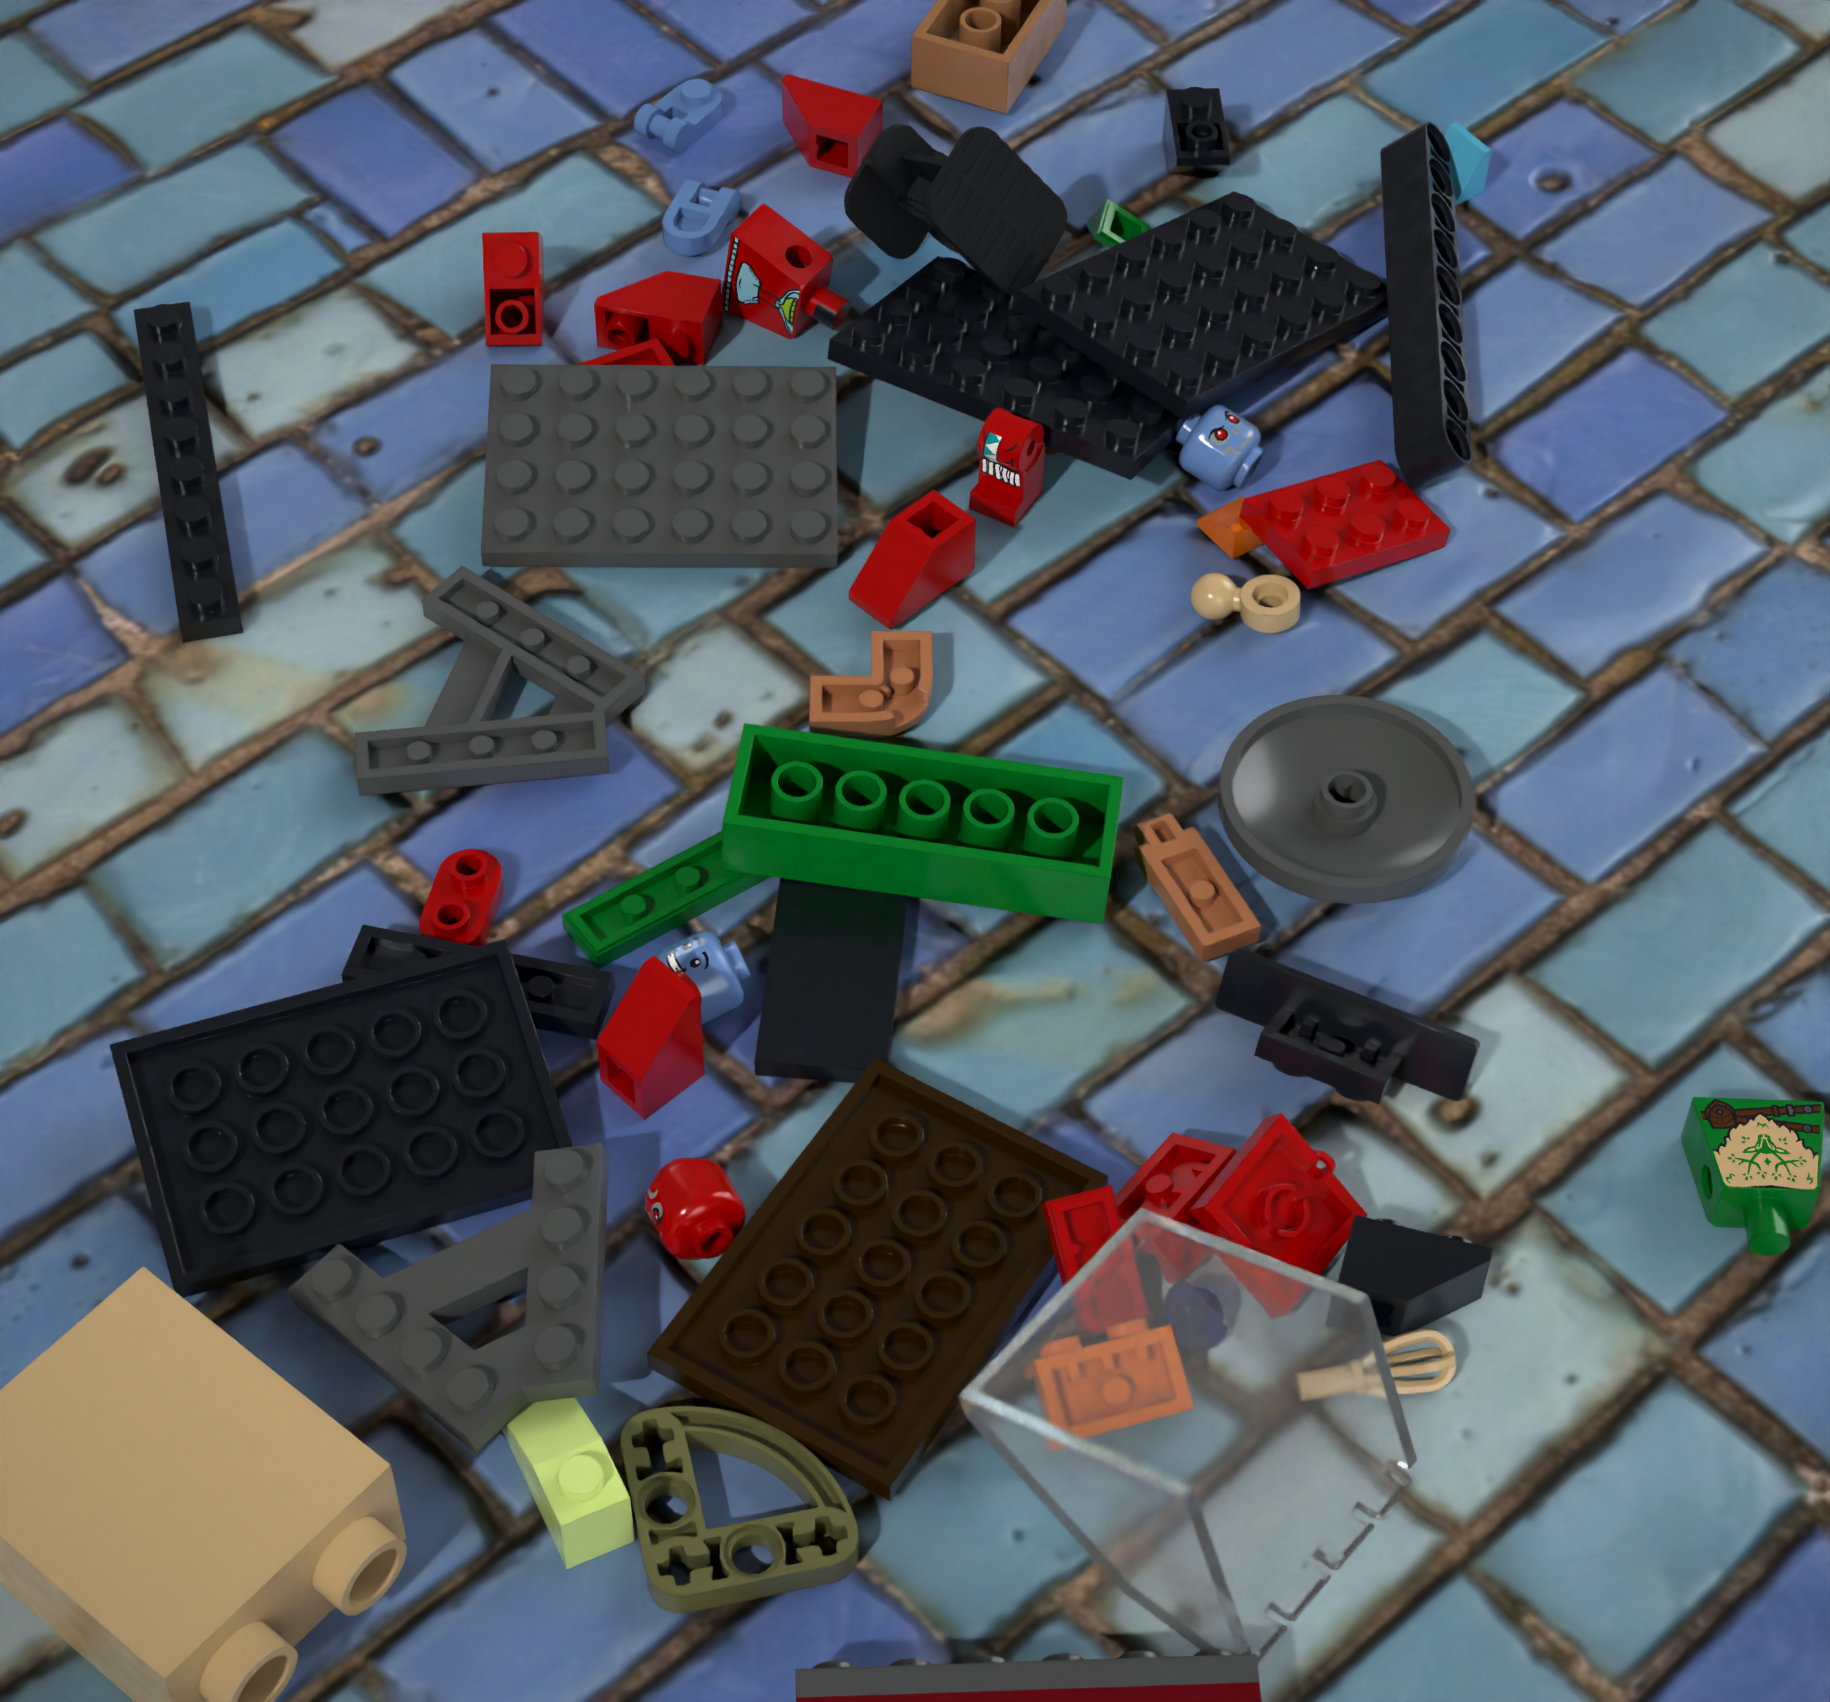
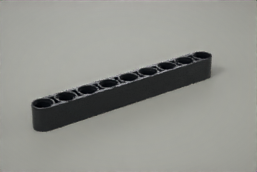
(1425, 308)

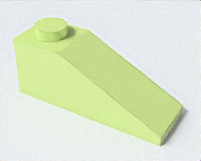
(571, 1479)

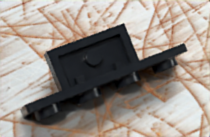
(1342, 1034)

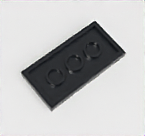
(830, 982)

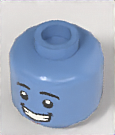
(713, 970)

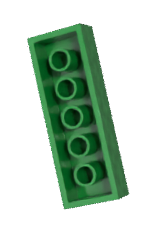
(921, 823)

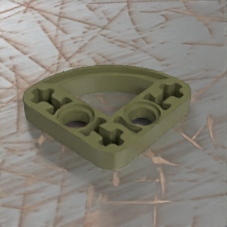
(689, 1541)

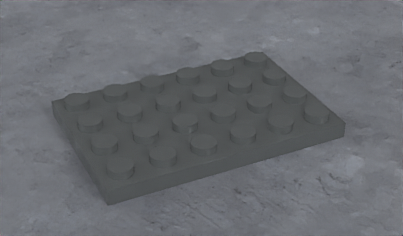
(661, 467)

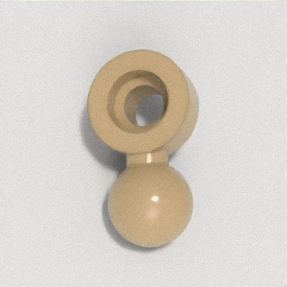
(1264, 602)

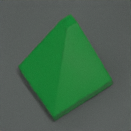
(1114, 224)

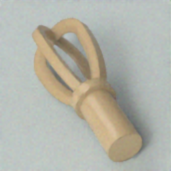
(1446, 1364)

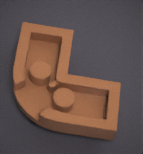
(880, 703)

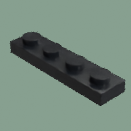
(557, 994)

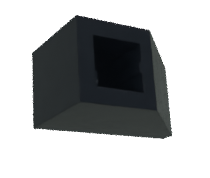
(1195, 131)
(1412, 1273)

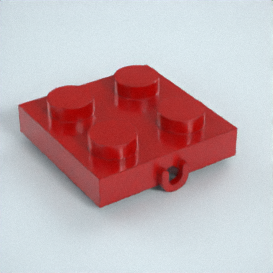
(1280, 1200)

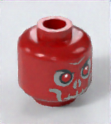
(692, 1206)

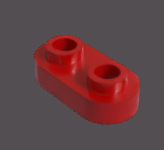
(463, 892)

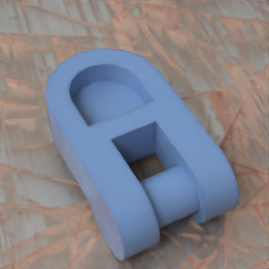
(682, 114)
(698, 217)

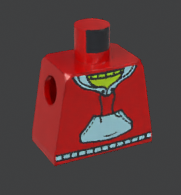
(779, 277)

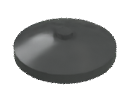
(1345, 799)

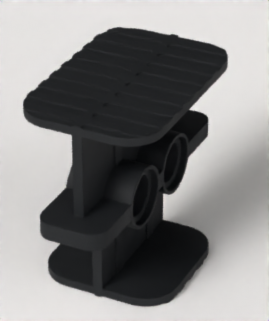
(972, 202)

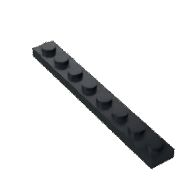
(187, 473)

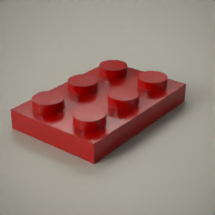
(1344, 523)

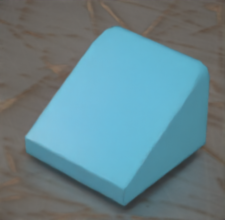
(1469, 162)

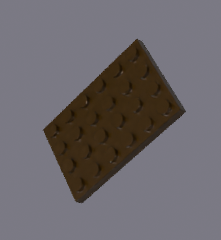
(875, 1277)

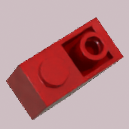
(830, 124)
(513, 288)
(672, 306)
(916, 560)
(653, 1039)

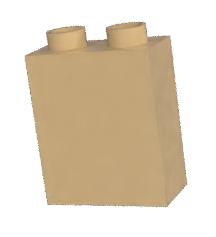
(184, 1504)

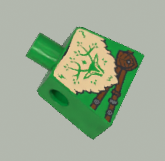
(1756, 1165)

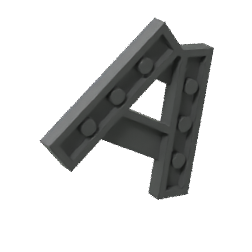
(460, 741)
(401, 1318)

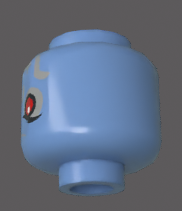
(1219, 448)

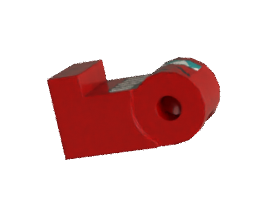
(1008, 467)

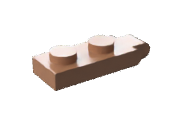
(1194, 888)

